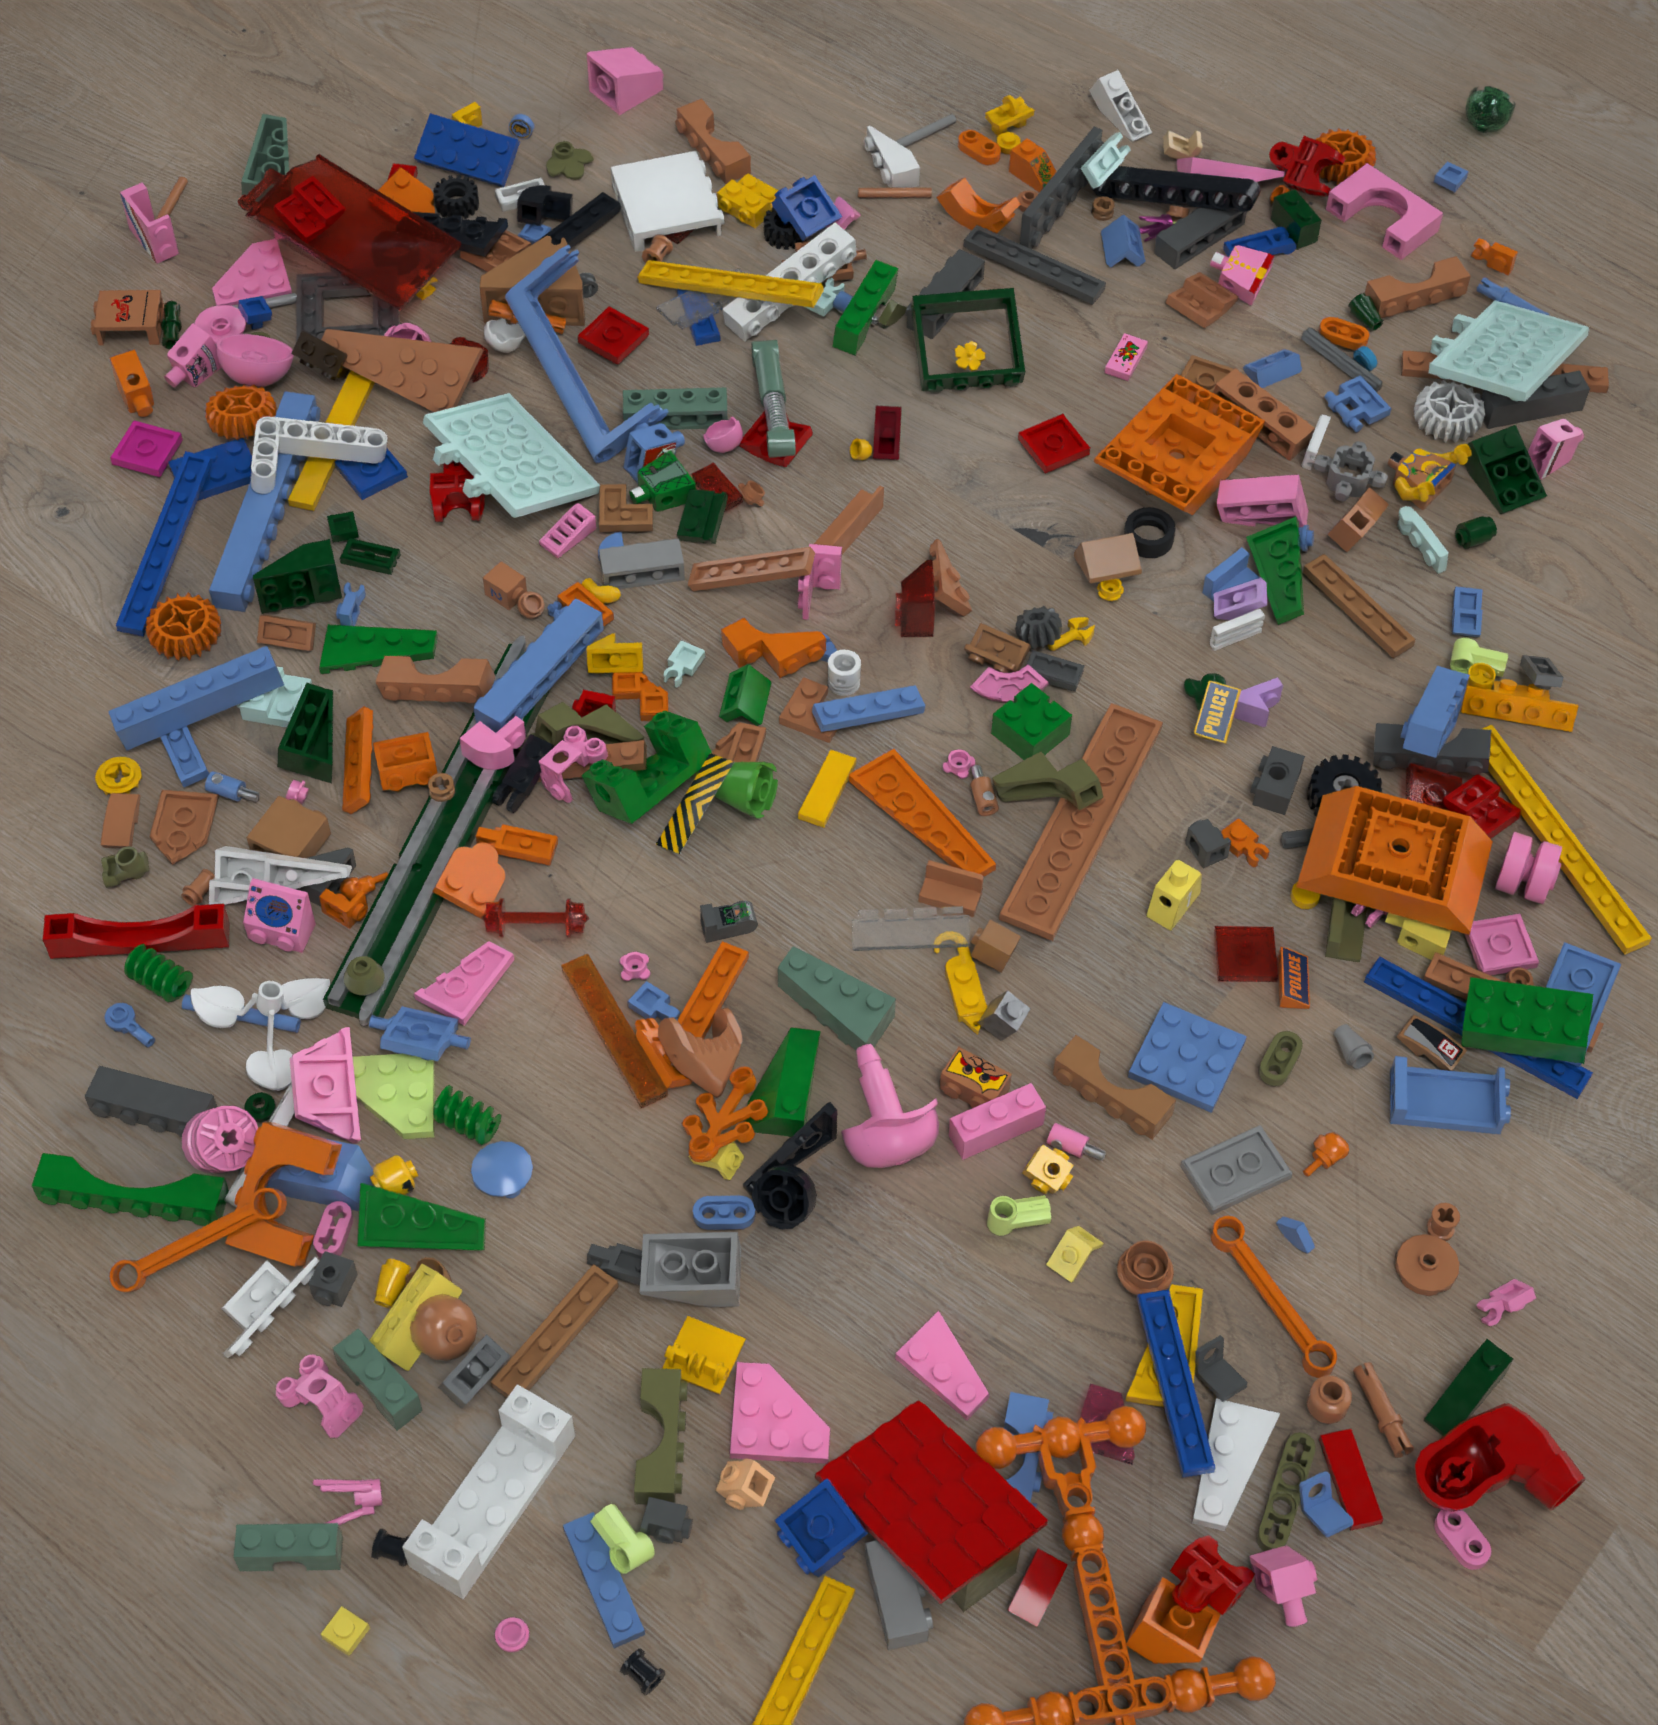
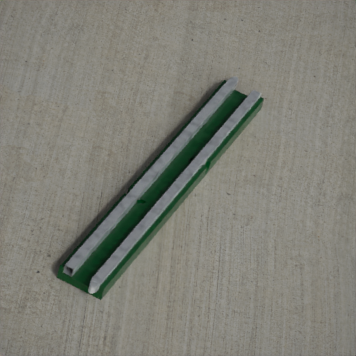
(406, 899)

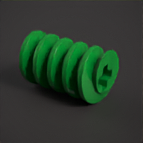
(157, 973)
(464, 1117)

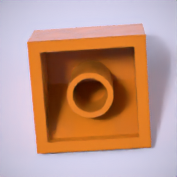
(1169, 1632)

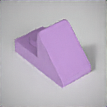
(1240, 599)
(1256, 700)

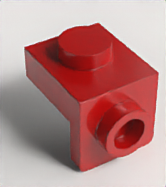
(591, 701)

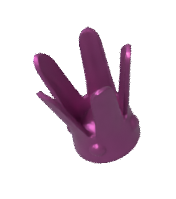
(1162, 223)

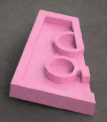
(943, 1367)

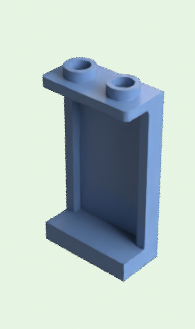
(1448, 1098)

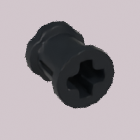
(389, 1547)
(642, 1671)

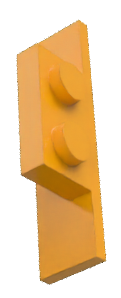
(1520, 705)

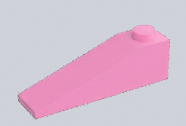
(1225, 169)

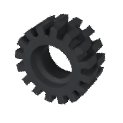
(456, 187)
(779, 236)

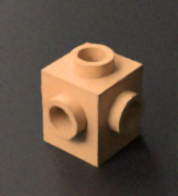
(745, 1484)

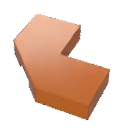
(637, 686)

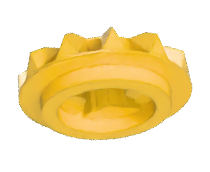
(109, 771)

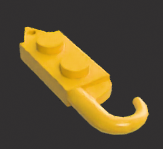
(965, 988)

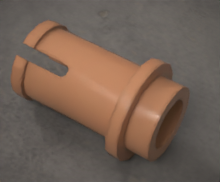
(194, 892)

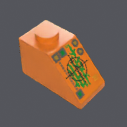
(1031, 164)

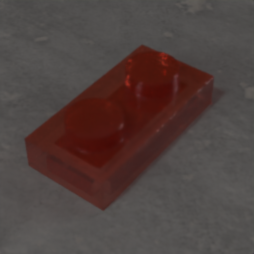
(713, 479)

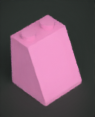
(622, 78)

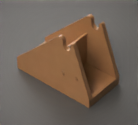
(560, 299)

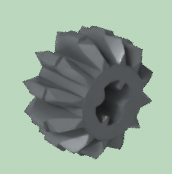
(1039, 627)

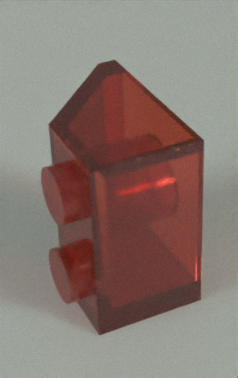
(916, 603)

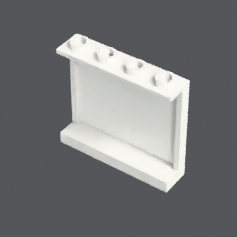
(665, 197)

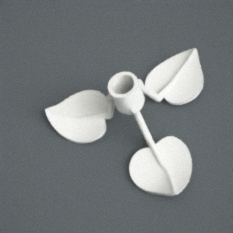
(221, 1005)

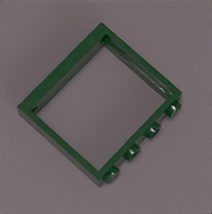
(968, 302)

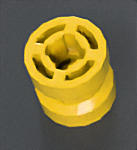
(1481, 676)

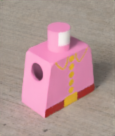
(1243, 271)

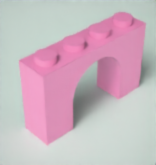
(1373, 188)

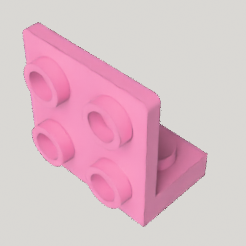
(824, 574)

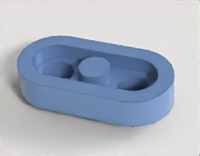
(724, 1212)

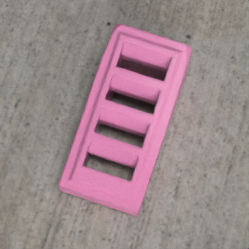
(576, 516)

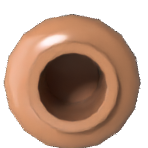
(1329, 1399)

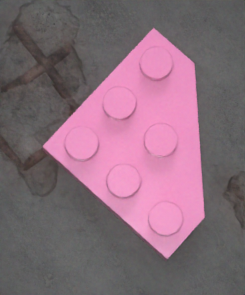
(255, 274)
(774, 1420)

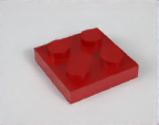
(613, 335)
(1054, 443)

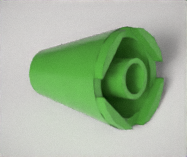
(749, 787)

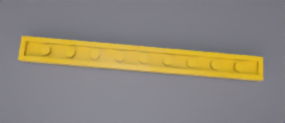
(1574, 858)

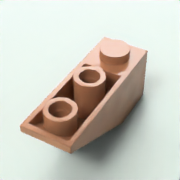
(1358, 519)

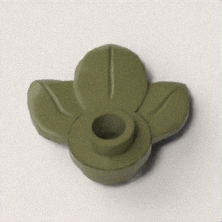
(568, 160)

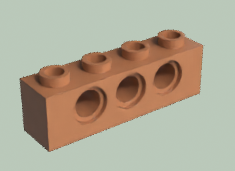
(1282, 427)

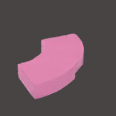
(1004, 686)

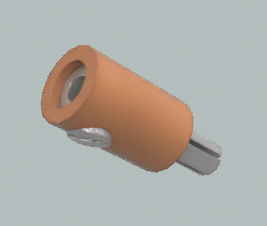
(983, 793)

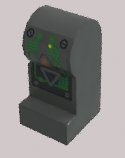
(727, 920)

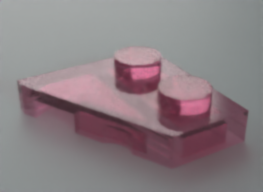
(1096, 1408)

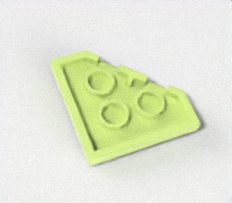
(398, 1091)

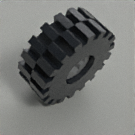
(1338, 773)

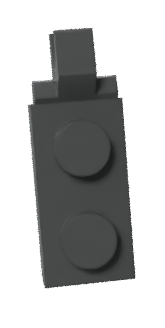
(617, 1261)

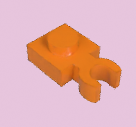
(1497, 256)
(1244, 842)

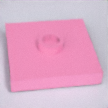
(1501, 945)

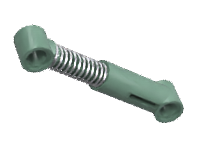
(773, 398)

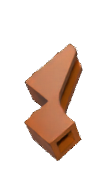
(781, 650)

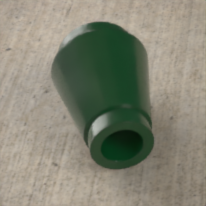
(1365, 311)

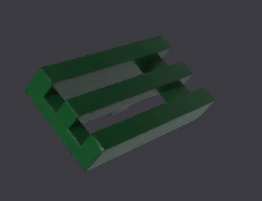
(368, 559)

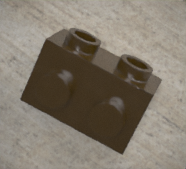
(321, 355)

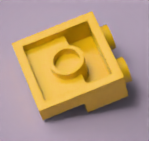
(747, 199)

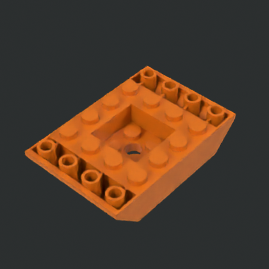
(1188, 421)
(1356, 860)

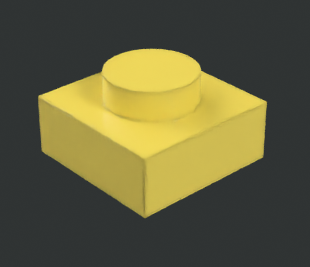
(345, 1631)

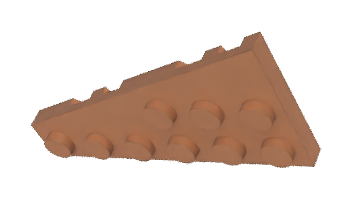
(415, 369)

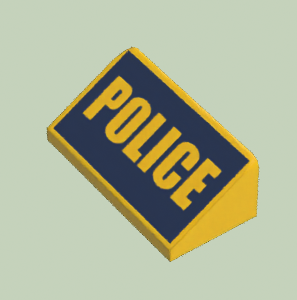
(1217, 712)

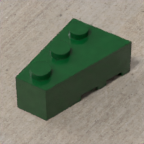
(309, 735)

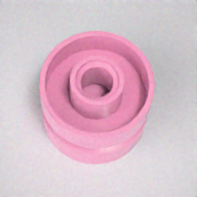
(1538, 871)

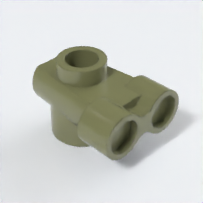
(124, 865)

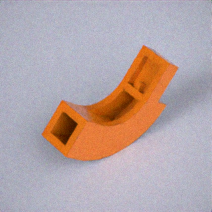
(971, 210)

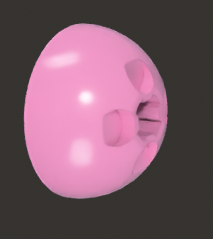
(254, 359)

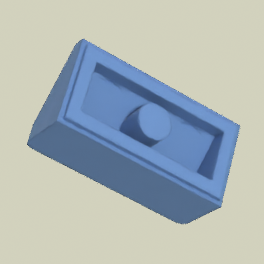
(1273, 368)

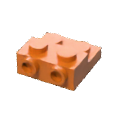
(405, 761)

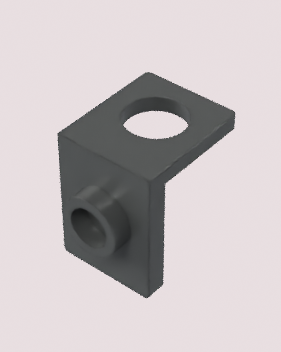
(1217, 1372)

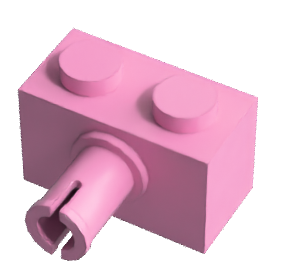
(1285, 1579)

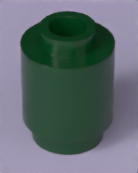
(1475, 531)

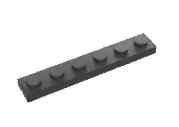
(1034, 264)

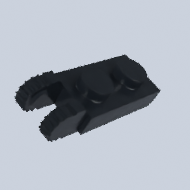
(522, 773)

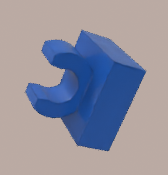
(255, 311)

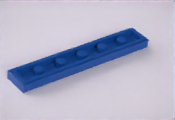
(1175, 1384)

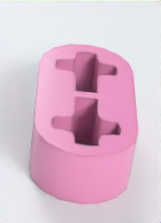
(327, 1228)

